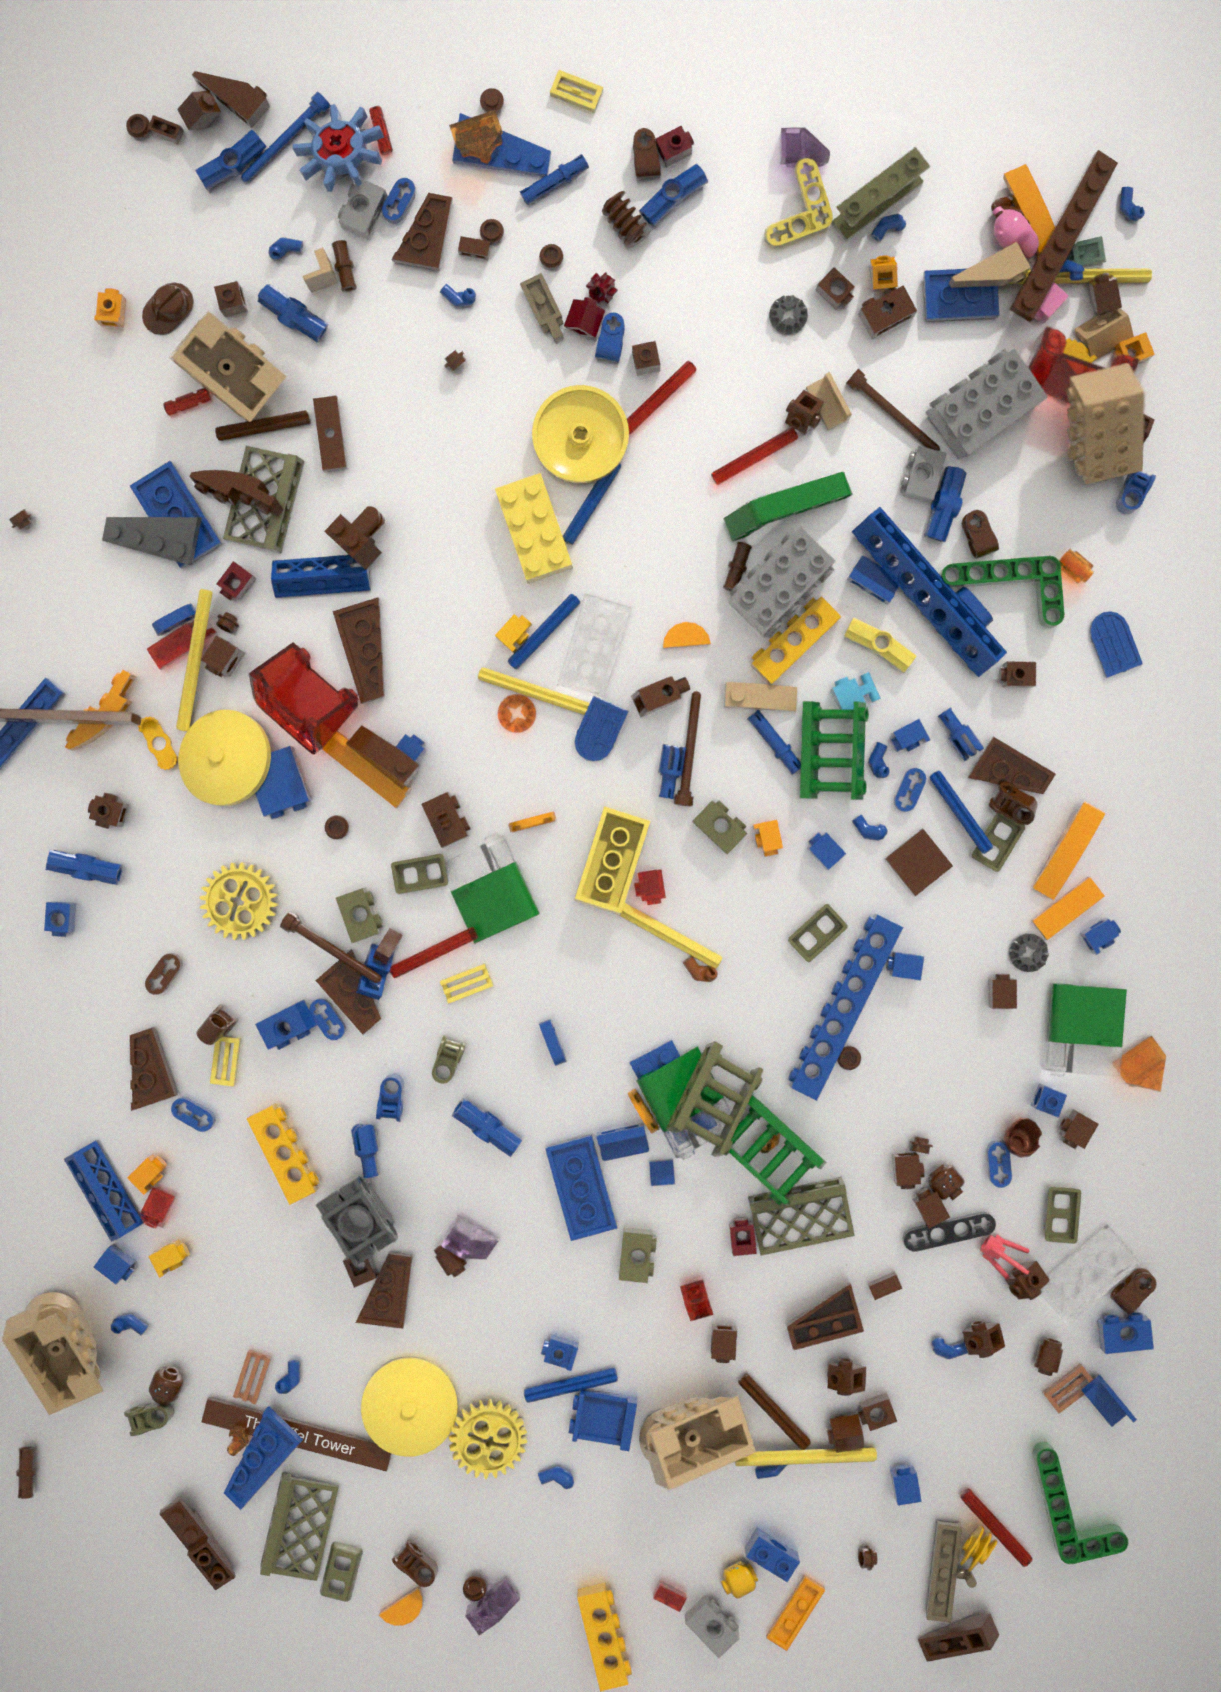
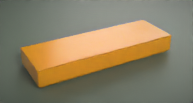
(1068, 908)
(795, 1612)

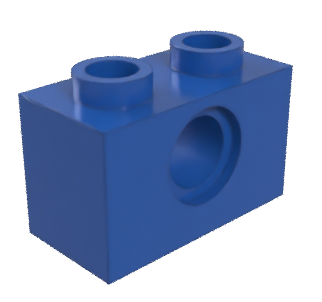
(273, 1029)
(1139, 1338)
(772, 1554)

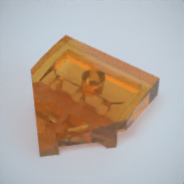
(478, 135)
(1144, 1065)

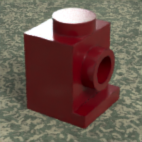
(233, 573)
(746, 1245)

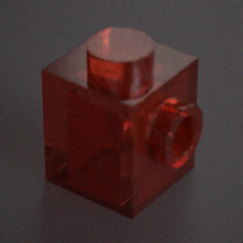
(650, 886)
(696, 1300)

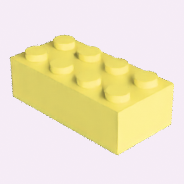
(534, 528)
(612, 861)

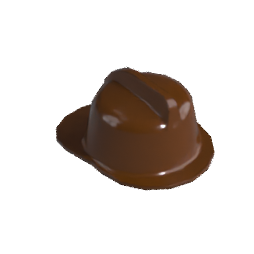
(167, 308)

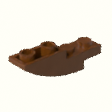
(235, 487)
(199, 1542)

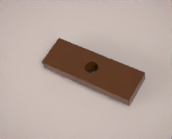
(328, 419)

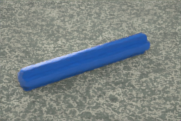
(589, 506)
(544, 631)
(961, 812)
(570, 1385)

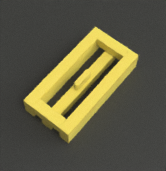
(572, 99)
(447, 991)
(228, 1040)

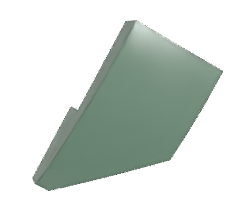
(1088, 252)

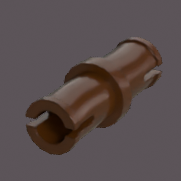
(344, 266)
(737, 565)
(26, 1472)

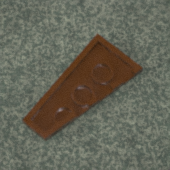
(362, 641)

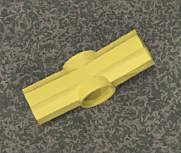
(866, 635)

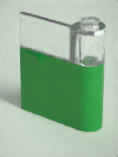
(490, 888)
(1085, 1030)
(663, 1091)

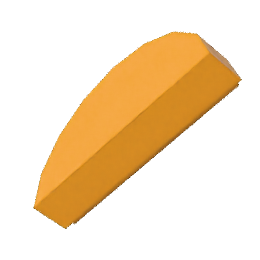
(686, 635)
(532, 821)
(643, 1111)
(404, 1609)

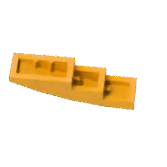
(1030, 201)
(1069, 850)

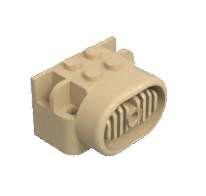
(249, 376)
(54, 1350)
(694, 1439)

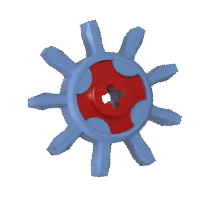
(339, 147)

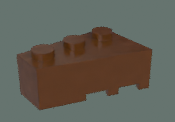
(826, 1321)

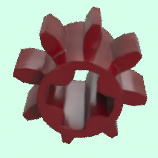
(602, 288)

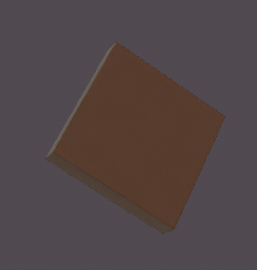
(918, 862)

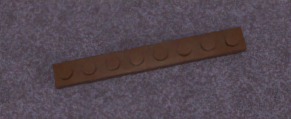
(1063, 236)

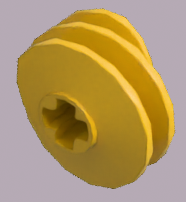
(978, 1547)

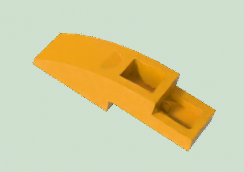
(112, 701)

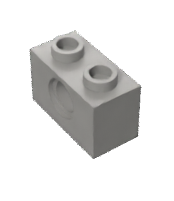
(362, 222)
(932, 462)
(716, 1639)

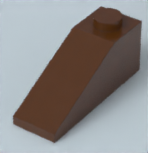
(237, 96)
(383, 756)
(960, 1638)

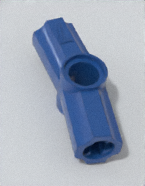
(244, 150)
(661, 203)
(292, 312)
(946, 503)
(84, 867)
(487, 1127)

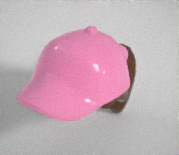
(1013, 227)

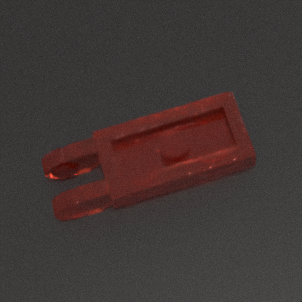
(174, 645)

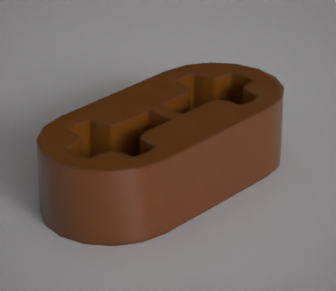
(168, 977)

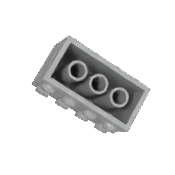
(985, 403)
(781, 581)

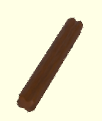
(262, 425)
(774, 1411)

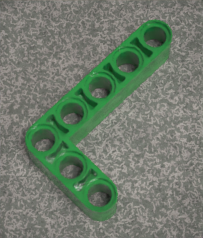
(786, 503)
(1013, 576)
(1063, 1513)

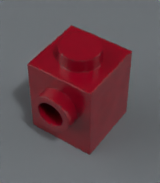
(674, 145)
(584, 317)

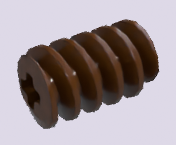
(624, 221)

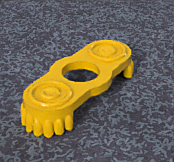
(151, 729)

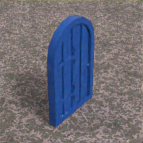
(1114, 643)
(599, 729)

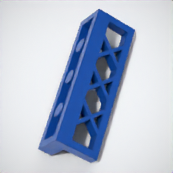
(319, 579)
(97, 1196)

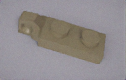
(543, 306)

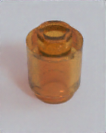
(1076, 566)

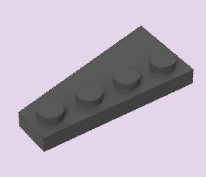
(159, 536)

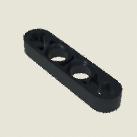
(949, 1234)

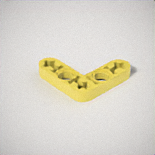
(807, 216)

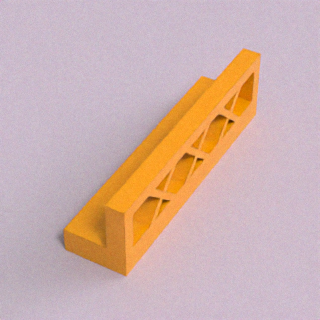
(364, 770)

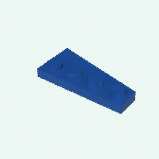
(512, 156)
(266, 1452)

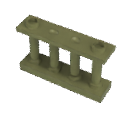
(880, 194)
(691, 1099)

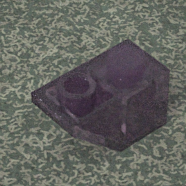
(799, 144)
(468, 1240)
(492, 1607)

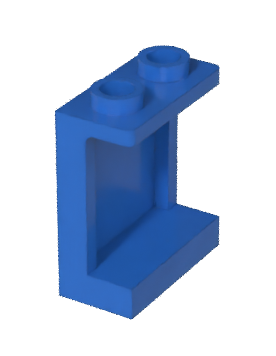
(283, 785)
(603, 1418)

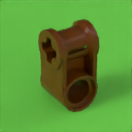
(645, 157)
(980, 536)
(1012, 804)
(216, 1026)
(1132, 1292)
(414, 1563)

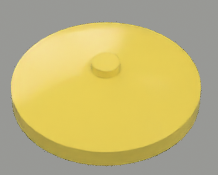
(580, 434)
(224, 758)
(409, 1406)

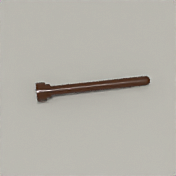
(858, 382)
(684, 795)
(292, 924)

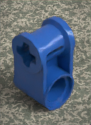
(610, 342)
(1135, 486)
(390, 1103)

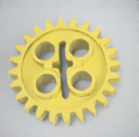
(259, 909)
(480, 1459)

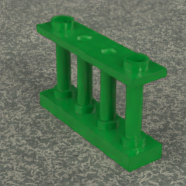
(810, 757)
(792, 1143)

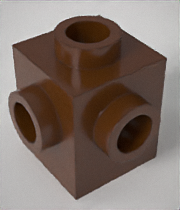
(804, 412)
(115, 811)
(1029, 1285)
(983, 1338)
(846, 1377)

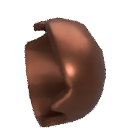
(1022, 1137)

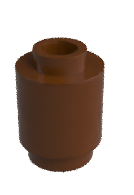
(449, 1262)
(1048, 1356)

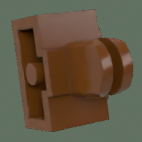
(357, 536)

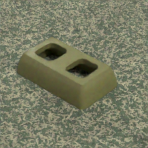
(1005, 846)
(423, 880)
(823, 939)
(1071, 1214)
(347, 1577)

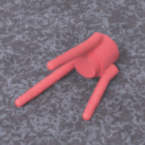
(993, 1248)

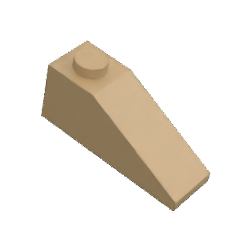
(997, 270)
(760, 696)

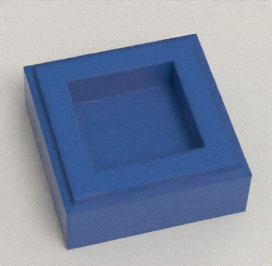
(662, 1172)

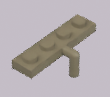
(945, 1571)

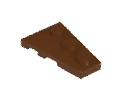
(426, 237)
(341, 985)
(150, 1071)
(389, 1294)

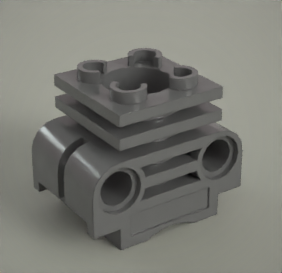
(353, 1241)

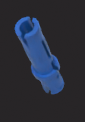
(557, 177)
(781, 749)

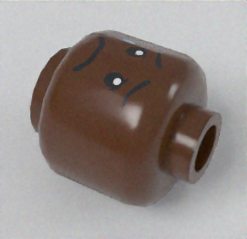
(946, 1182)
(166, 1385)

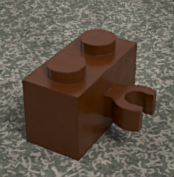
(446, 819)

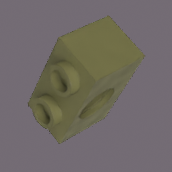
(705, 822)
(349, 904)
(629, 1268)

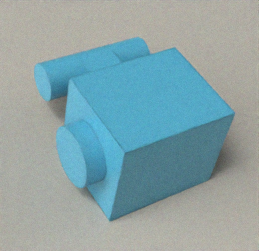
(848, 691)

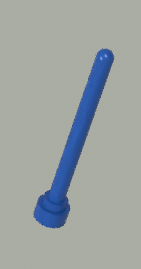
(317, 105)

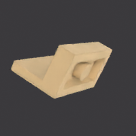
(321, 278)
(1105, 332)
(834, 410)

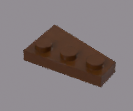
(1005, 764)

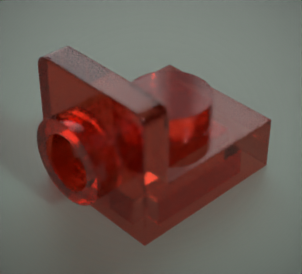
(156, 1208)

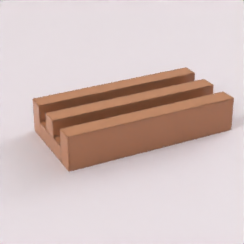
(1063, 1381)
(245, 1396)

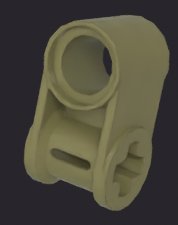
(448, 1058)
(144, 1417)

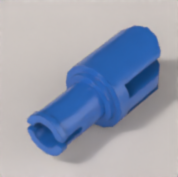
(961, 735)
(670, 768)
(365, 1147)

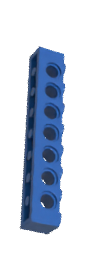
(927, 580)
(814, 1085)

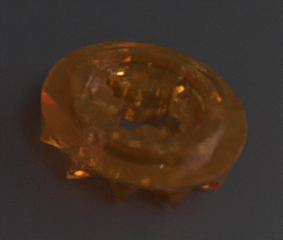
(528, 711)

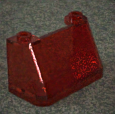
(1054, 368)
(300, 698)

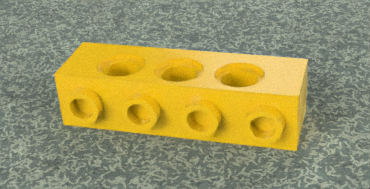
(826, 618)
(293, 1189)
(608, 1674)

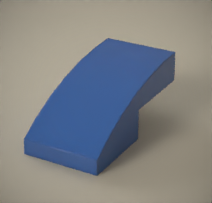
(366, 986)

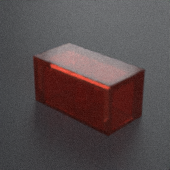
(669, 1595)

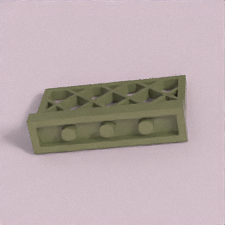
(285, 495)
(802, 1196)
(278, 1522)

